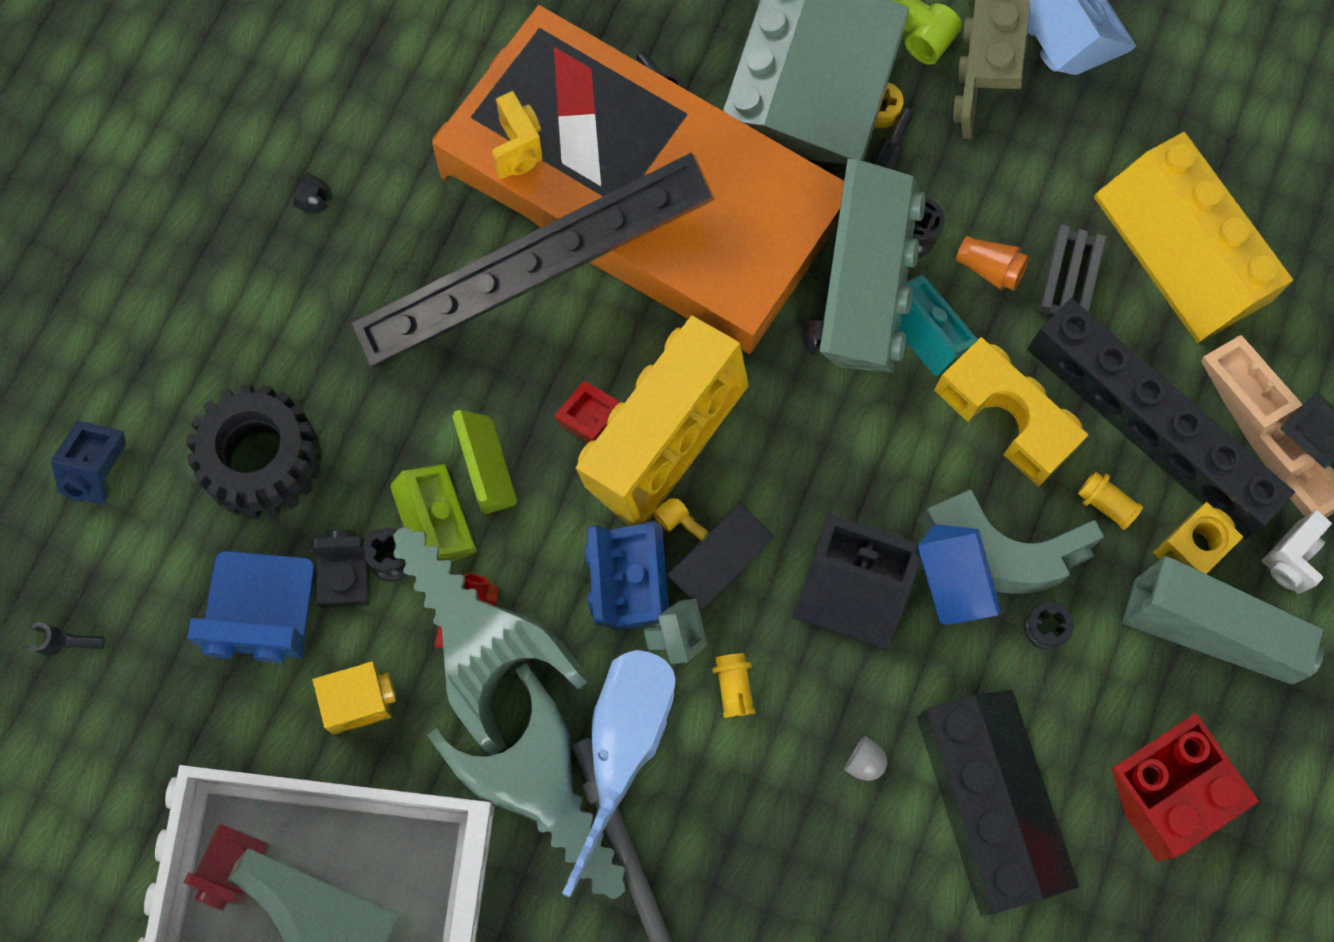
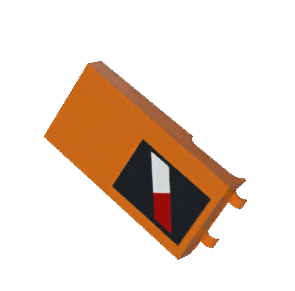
(618, 121)

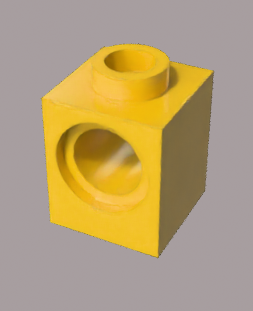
(1213, 526)
(354, 697)

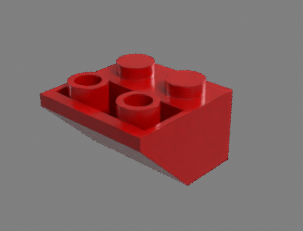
(1180, 789)

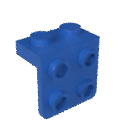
(256, 607)

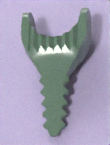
(477, 638)
(538, 784)

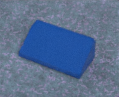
(958, 574)

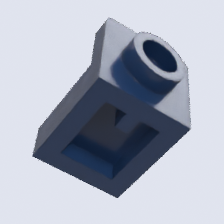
(86, 460)

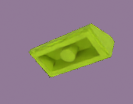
(484, 461)
(431, 506)

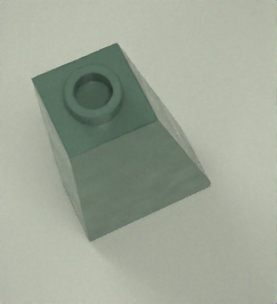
(1222, 622)

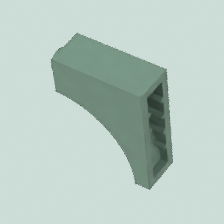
(308, 907)

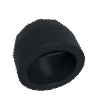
(312, 194)
(812, 334)

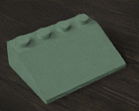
(817, 74)

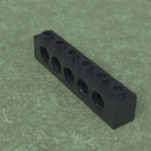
(1159, 418)

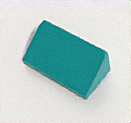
(934, 328)

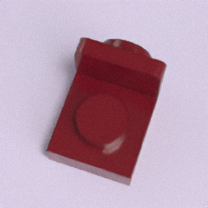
(216, 865)

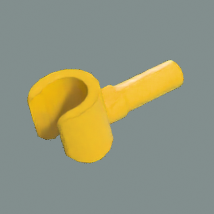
(673, 513)

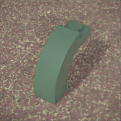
(1014, 564)

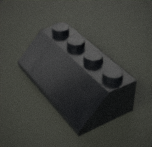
(996, 801)

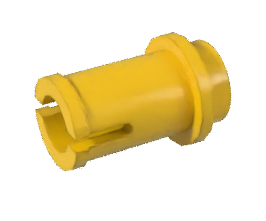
(1109, 500)
(734, 685)

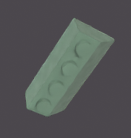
(872, 268)

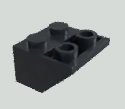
(858, 582)

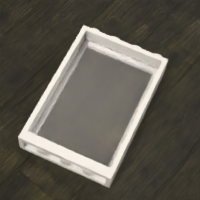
(382, 845)

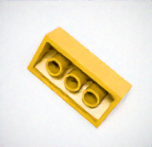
(1192, 238)
(664, 421)

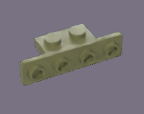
(995, 55)

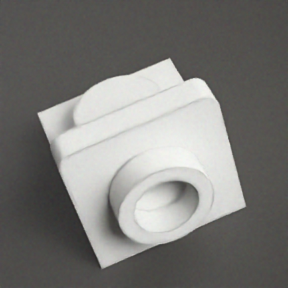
(1290, 555)

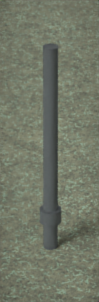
(624, 852)

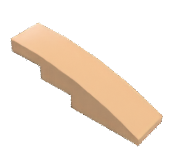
(1260, 408)

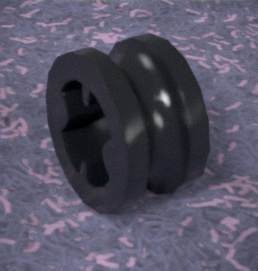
(1049, 640)

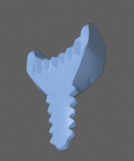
(625, 735)

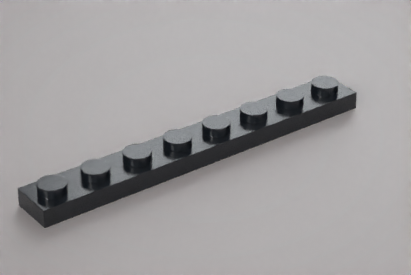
(534, 260)

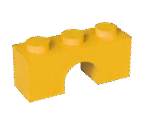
(988, 379)

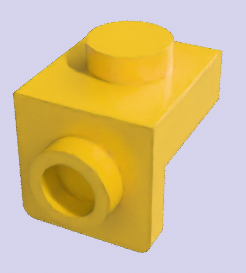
(521, 127)

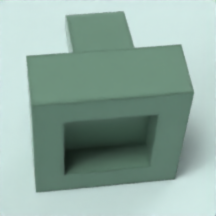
(678, 632)

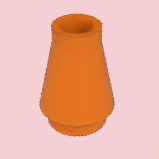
(995, 262)

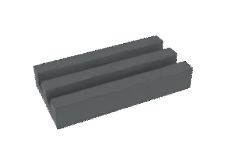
(1080, 241)

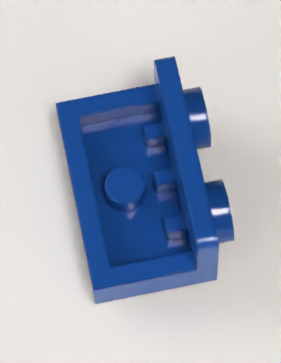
(627, 575)

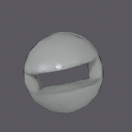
(867, 760)

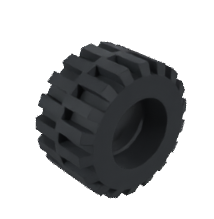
(232, 422)

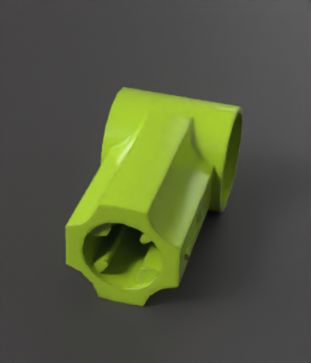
(929, 29)

